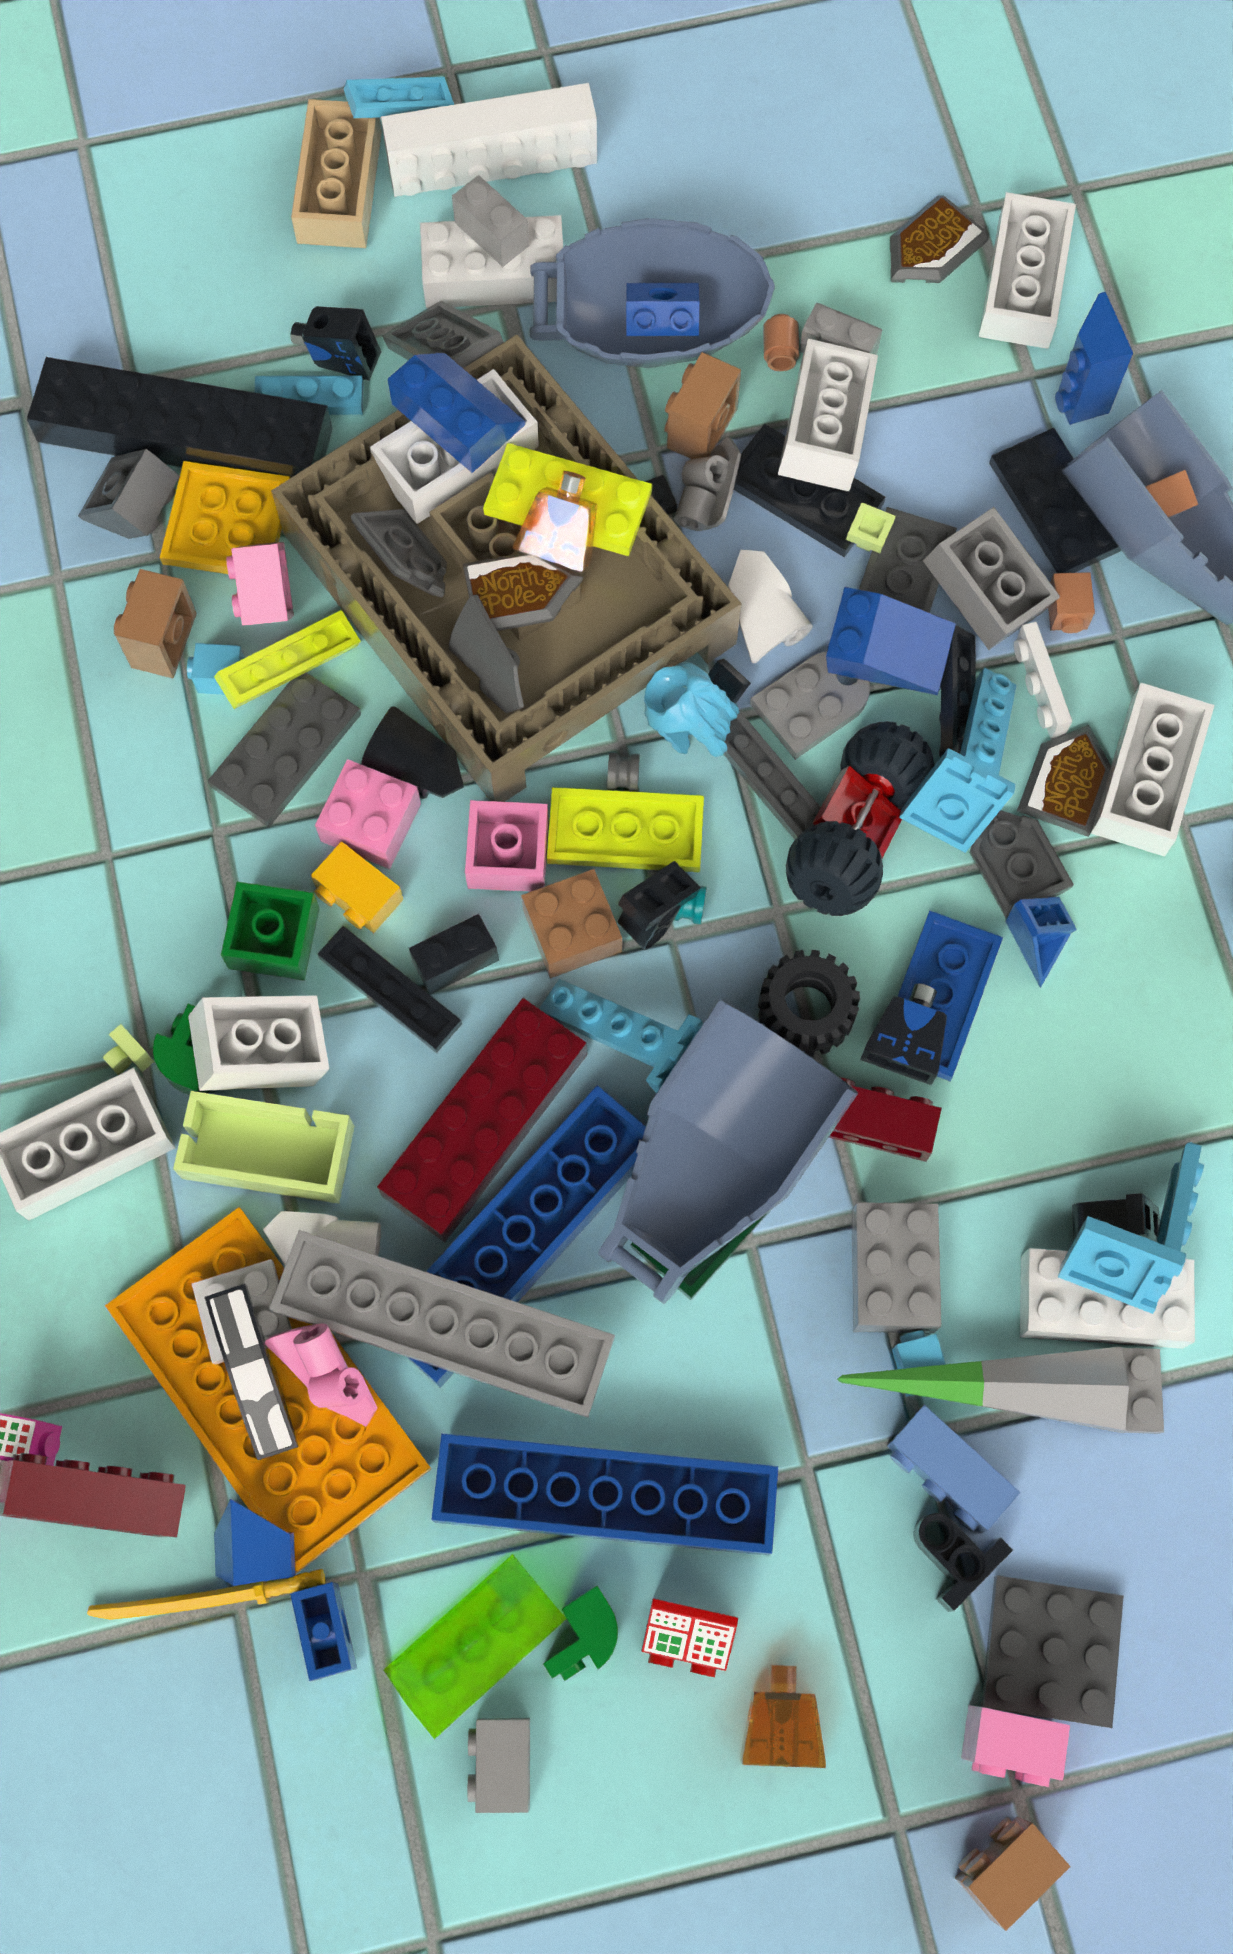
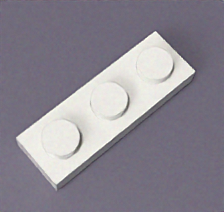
(1042, 681)

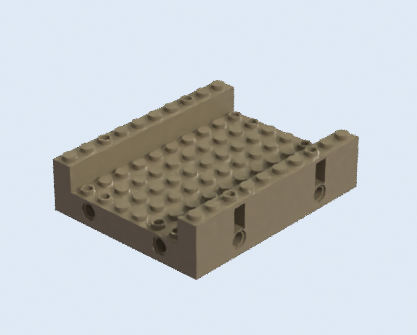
(572, 671)

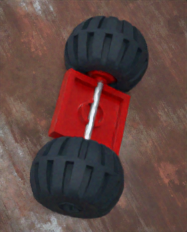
(840, 858)

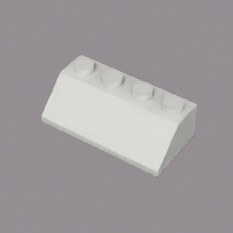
(426, 474)

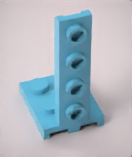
(966, 788)
(621, 1028)
(1131, 1265)

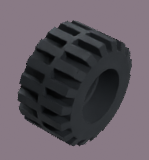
(818, 974)

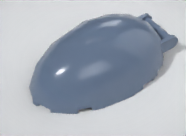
(594, 276)

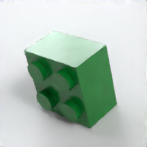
(270, 930)

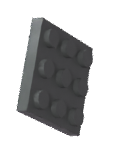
(1052, 1651)

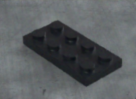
(1050, 503)
(810, 507)

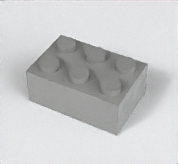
(991, 578)
(896, 1267)

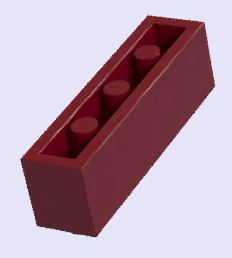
(889, 1123)

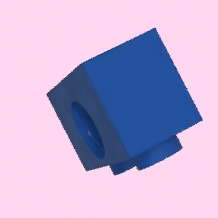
(662, 309)
(323, 1631)

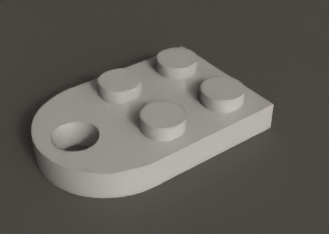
(809, 705)

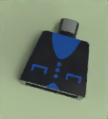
(339, 340)
(909, 1036)

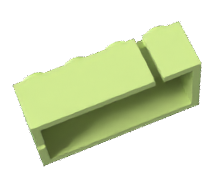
(264, 1147)

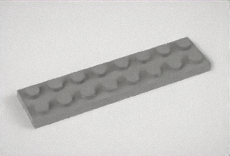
(443, 1323)

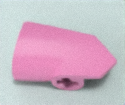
(321, 1367)

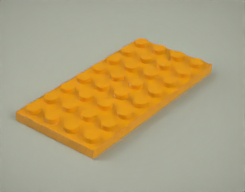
(340, 1467)

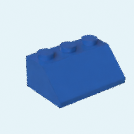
(1094, 365)
(453, 408)

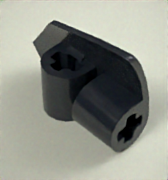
(413, 755)

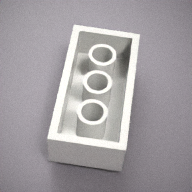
(1027, 270)
(466, 275)
(828, 415)
(1153, 769)
(81, 1144)
(1070, 1312)

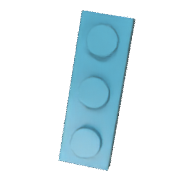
(395, 95)
(339, 393)

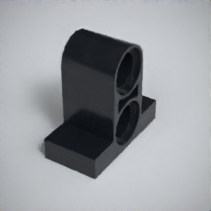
(655, 903)
(1131, 1214)
(945, 1555)

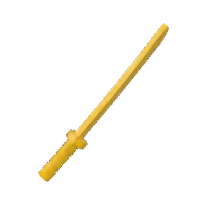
(254, 1591)

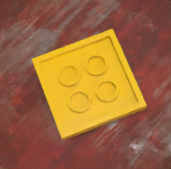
(217, 512)

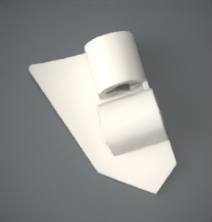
(767, 607)
(355, 1234)

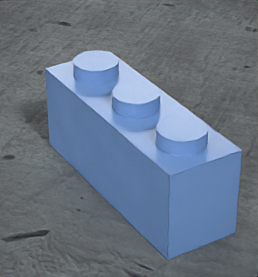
(952, 1470)

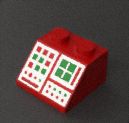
(688, 1636)

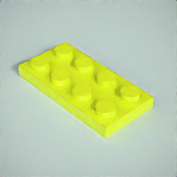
(526, 472)
(625, 829)

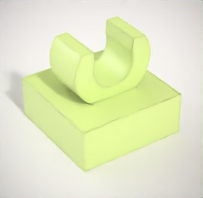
(870, 528)
(126, 1052)

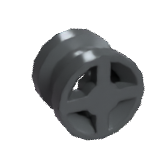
(623, 772)

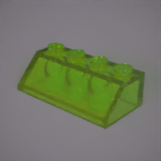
(474, 1646)

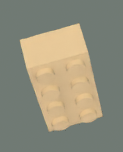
(335, 176)

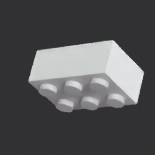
(258, 1042)

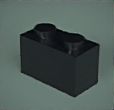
(454, 954)

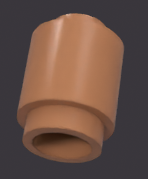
(781, 342)

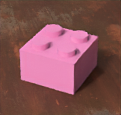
(261, 583)
(368, 813)
(506, 846)
(1016, 1743)

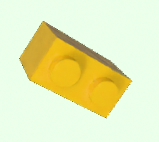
(356, 888)

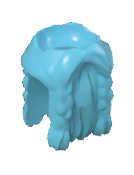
(694, 710)

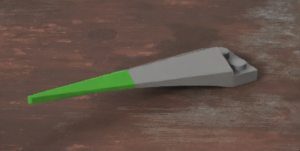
(1091, 1388)

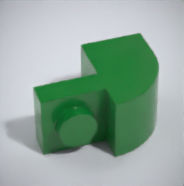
(176, 1055)
(597, 1634)

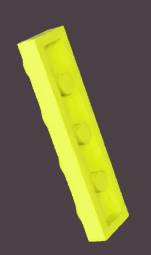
(287, 659)

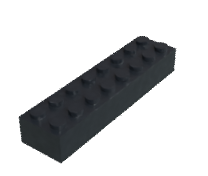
(175, 419)

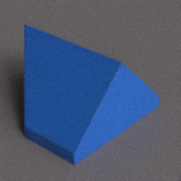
(1040, 932)
(251, 1548)

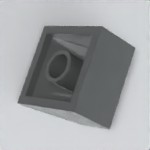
(130, 494)

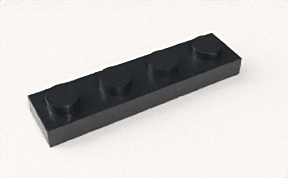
(957, 690)
(389, 989)

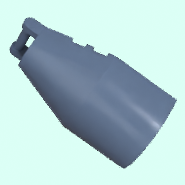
(1184, 550)
(722, 1145)

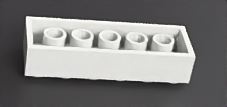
(491, 139)

